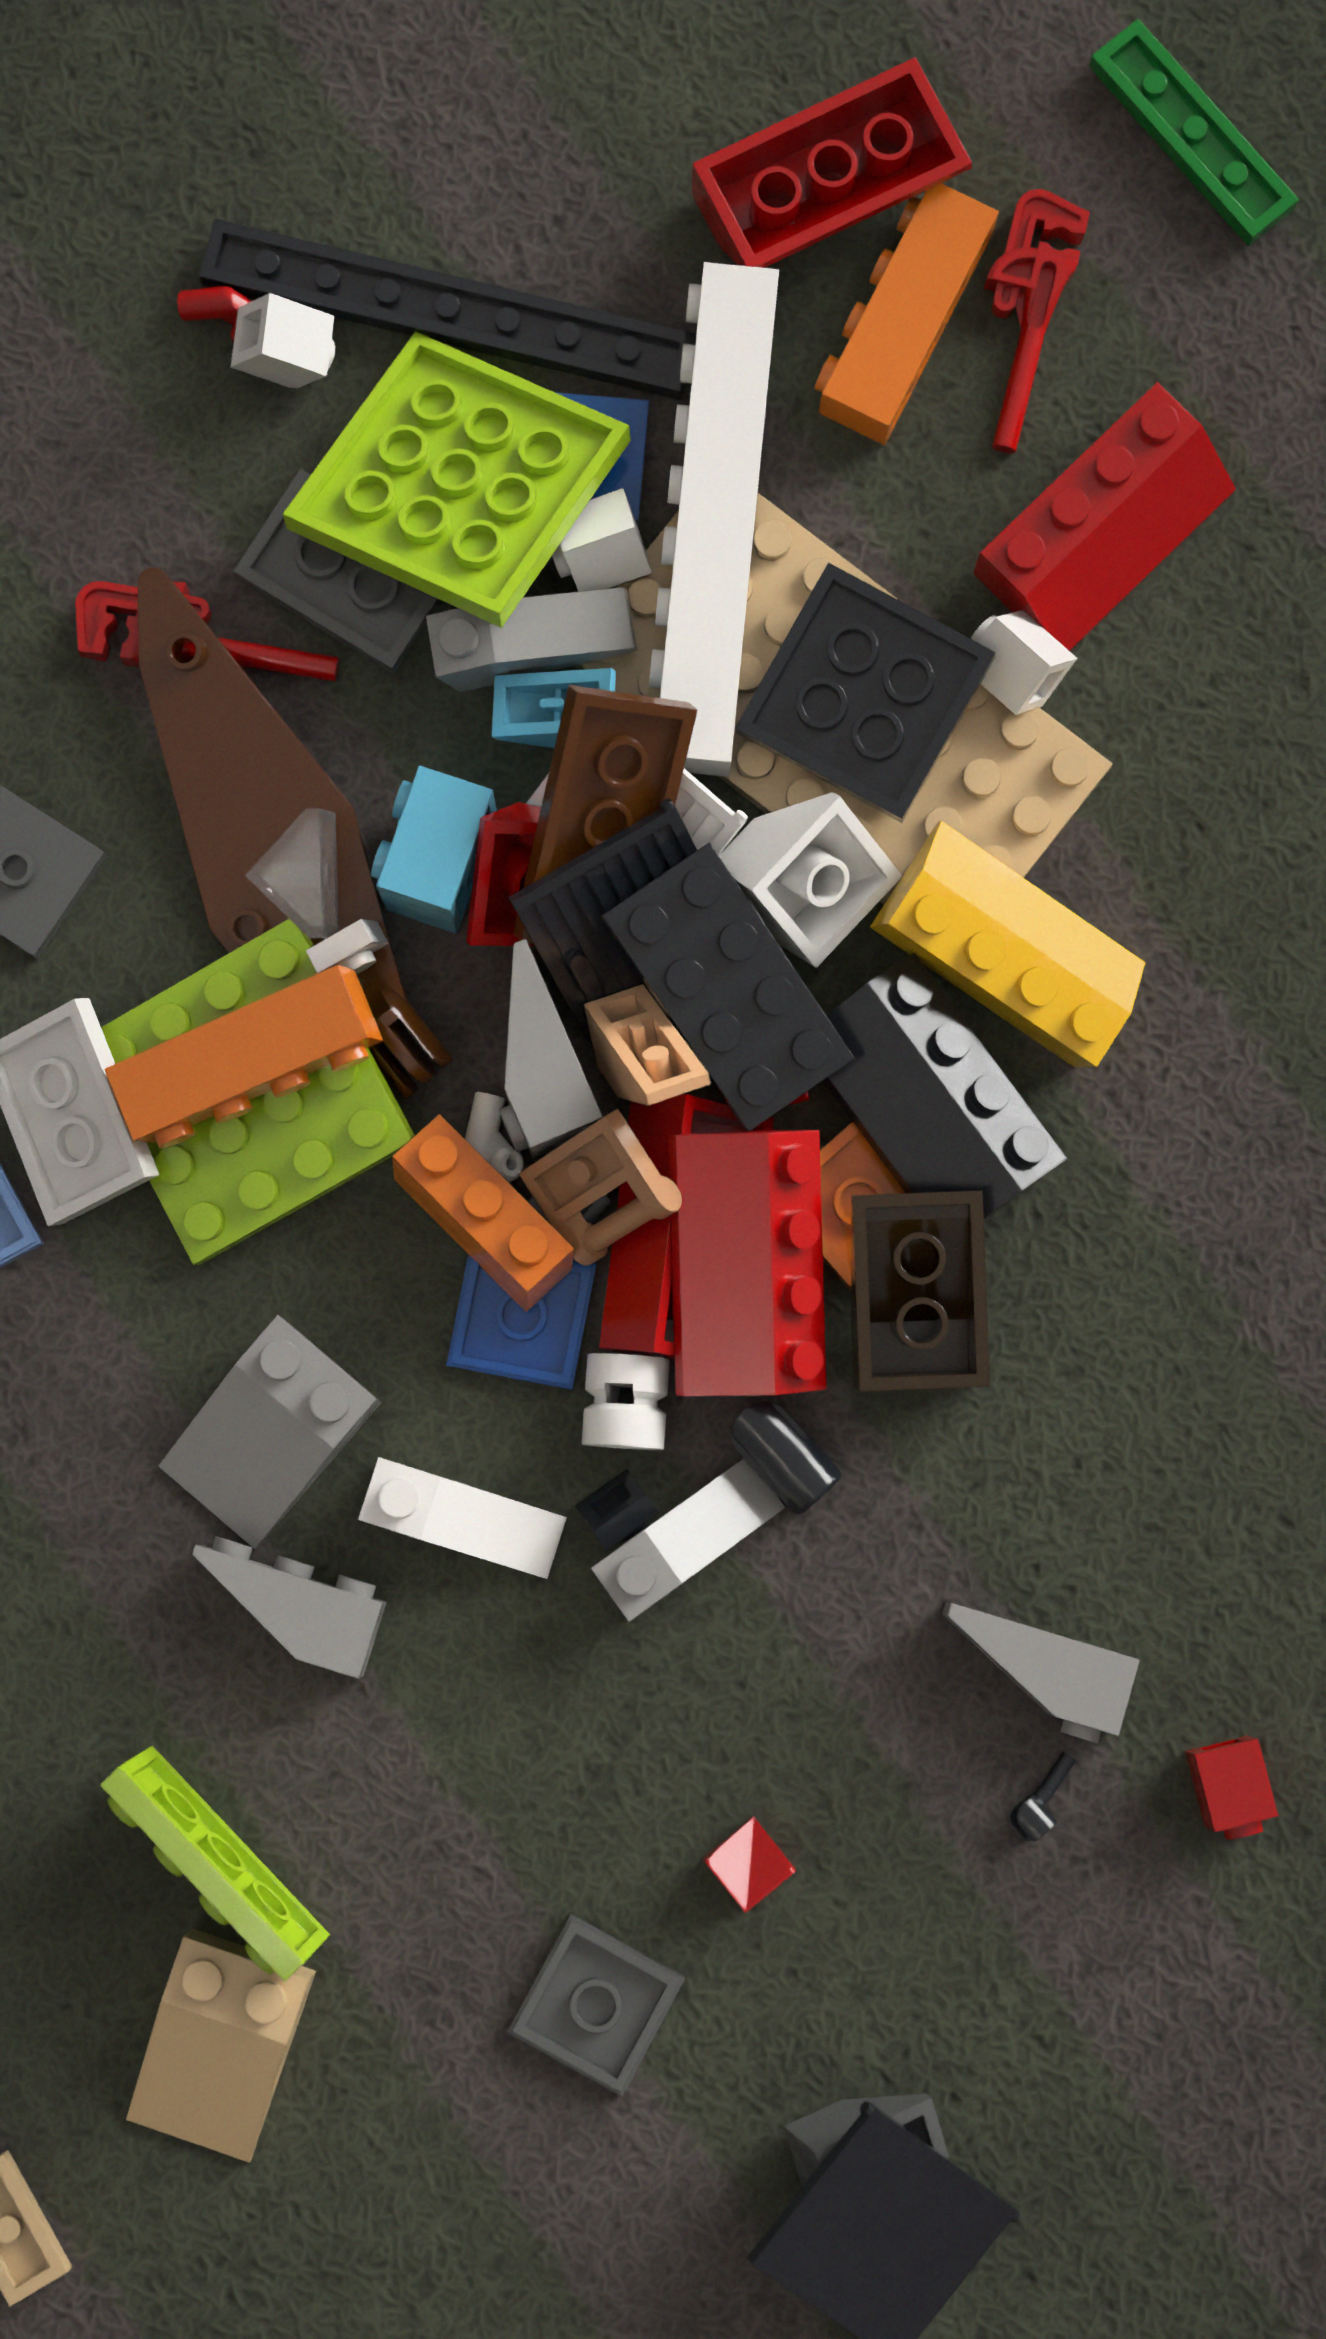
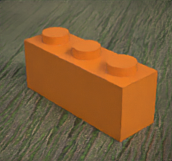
(482, 1213)

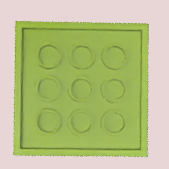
(457, 478)
(287, 1148)

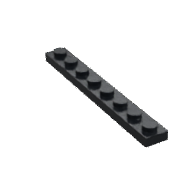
(447, 308)

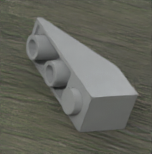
(306, 1616)

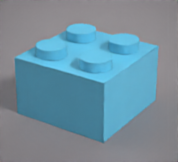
(434, 848)

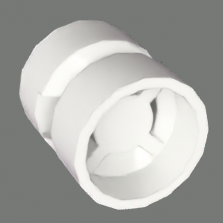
(625, 1425)

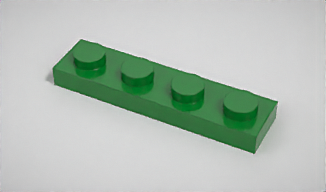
(1193, 132)

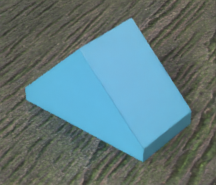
(531, 704)

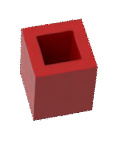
(1232, 1786)

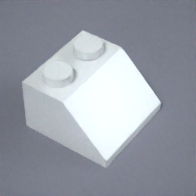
(810, 873)

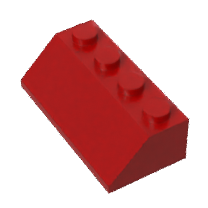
(828, 167)
(1107, 519)
(748, 1263)
(640, 1282)

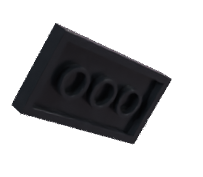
(727, 987)

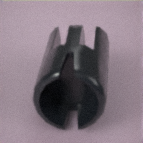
(784, 1455)

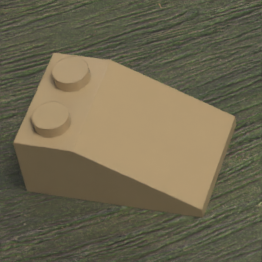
(217, 2046)

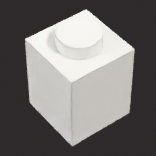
(283, 341)
(603, 545)
(1026, 660)

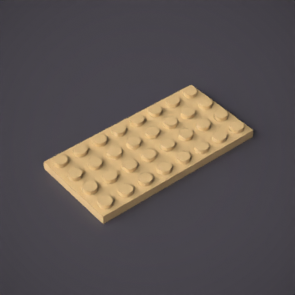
(998, 780)

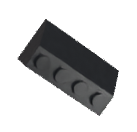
(934, 1093)

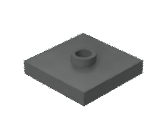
(40, 873)

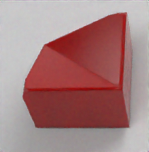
(749, 1864)

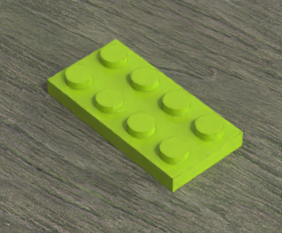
(216, 1861)

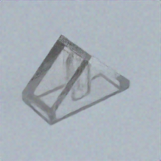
(302, 873)

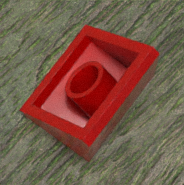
(499, 872)

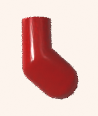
(211, 303)

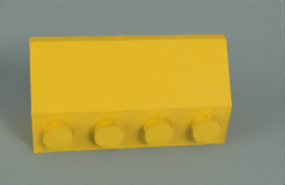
(1012, 948)

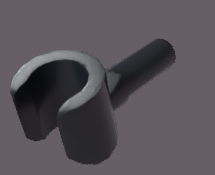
(1030, 1815)

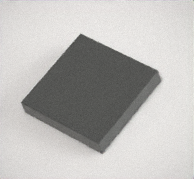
(596, 2005)

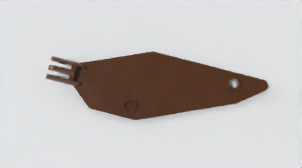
(239, 788)

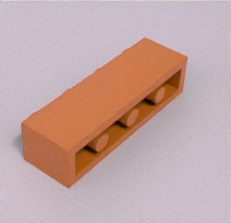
(907, 311)
(244, 1056)

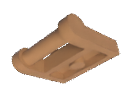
(589, 1169)

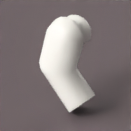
(486, 1139)

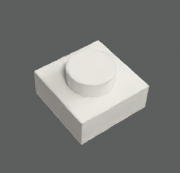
(349, 947)

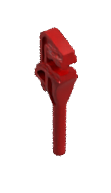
(1032, 285)
(97, 624)

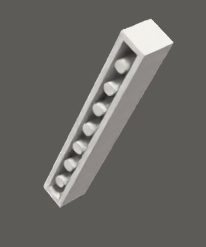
(715, 503)

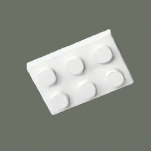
(68, 1114)

